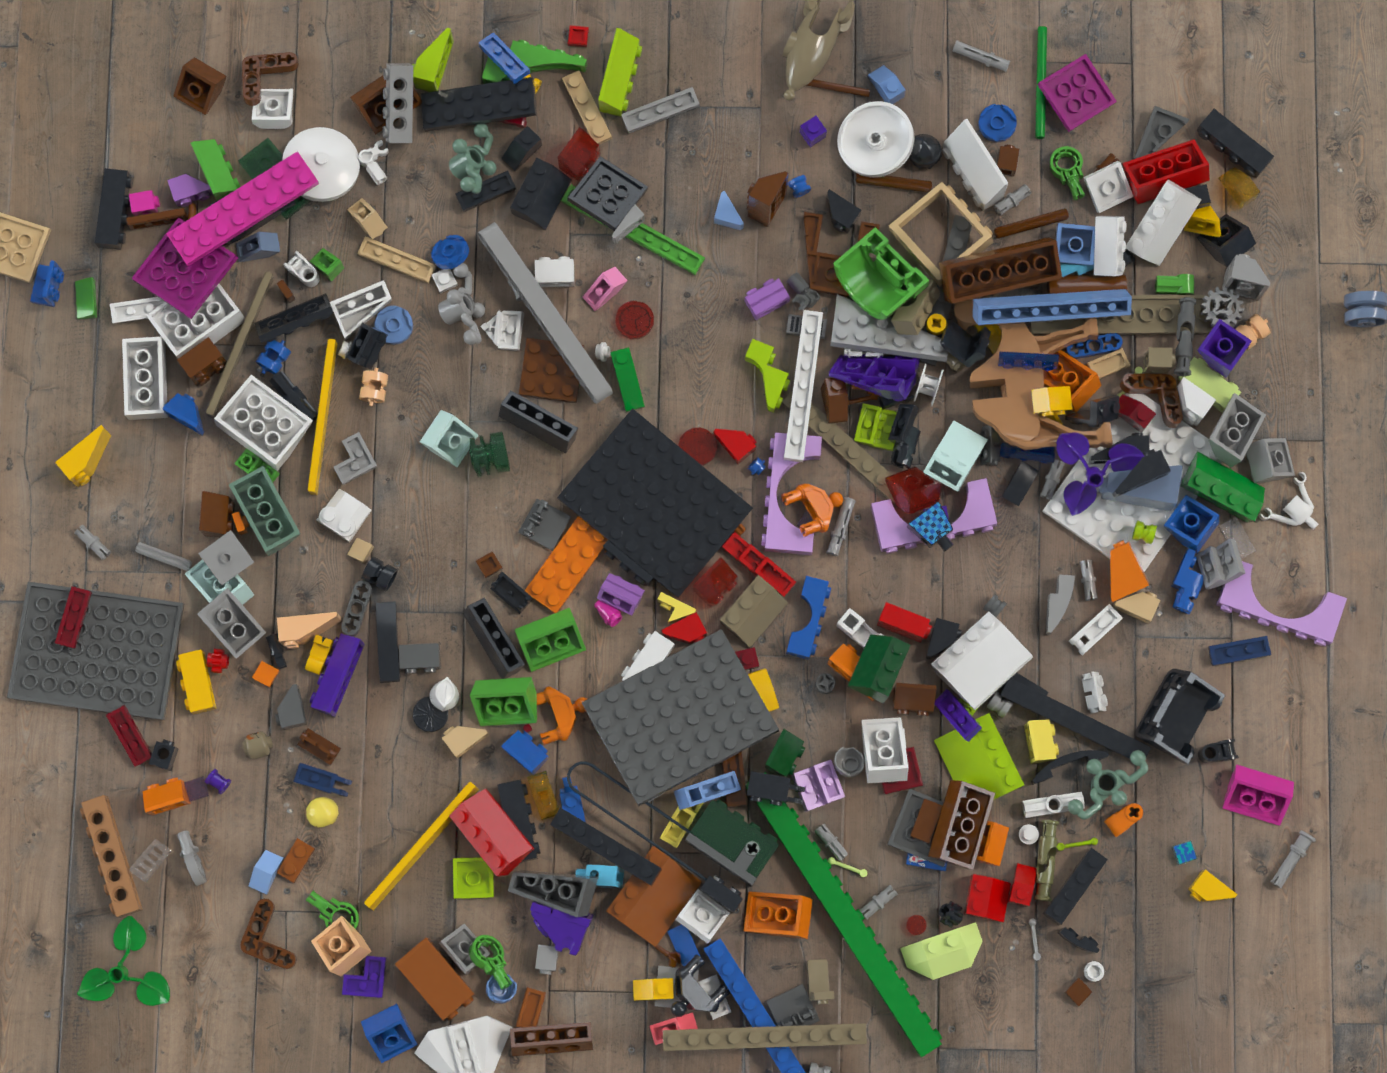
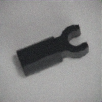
(886, 403)
(276, 650)

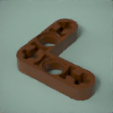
(260, 68)
(1162, 390)
(259, 944)

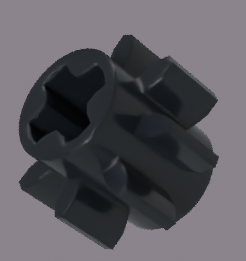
(951, 914)

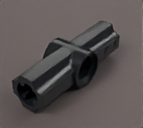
(292, 394)

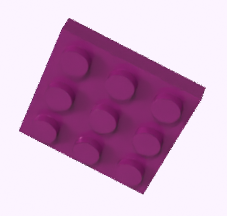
(1077, 92)

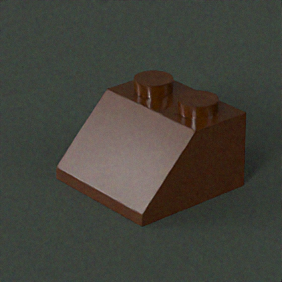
(199, 85)
(215, 514)
(914, 698)

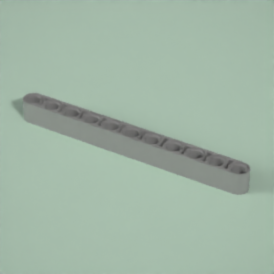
(545, 313)

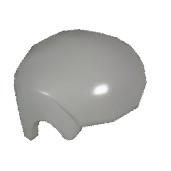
(849, 762)

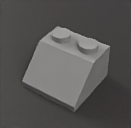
(1270, 460)

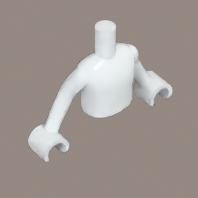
(1297, 509)

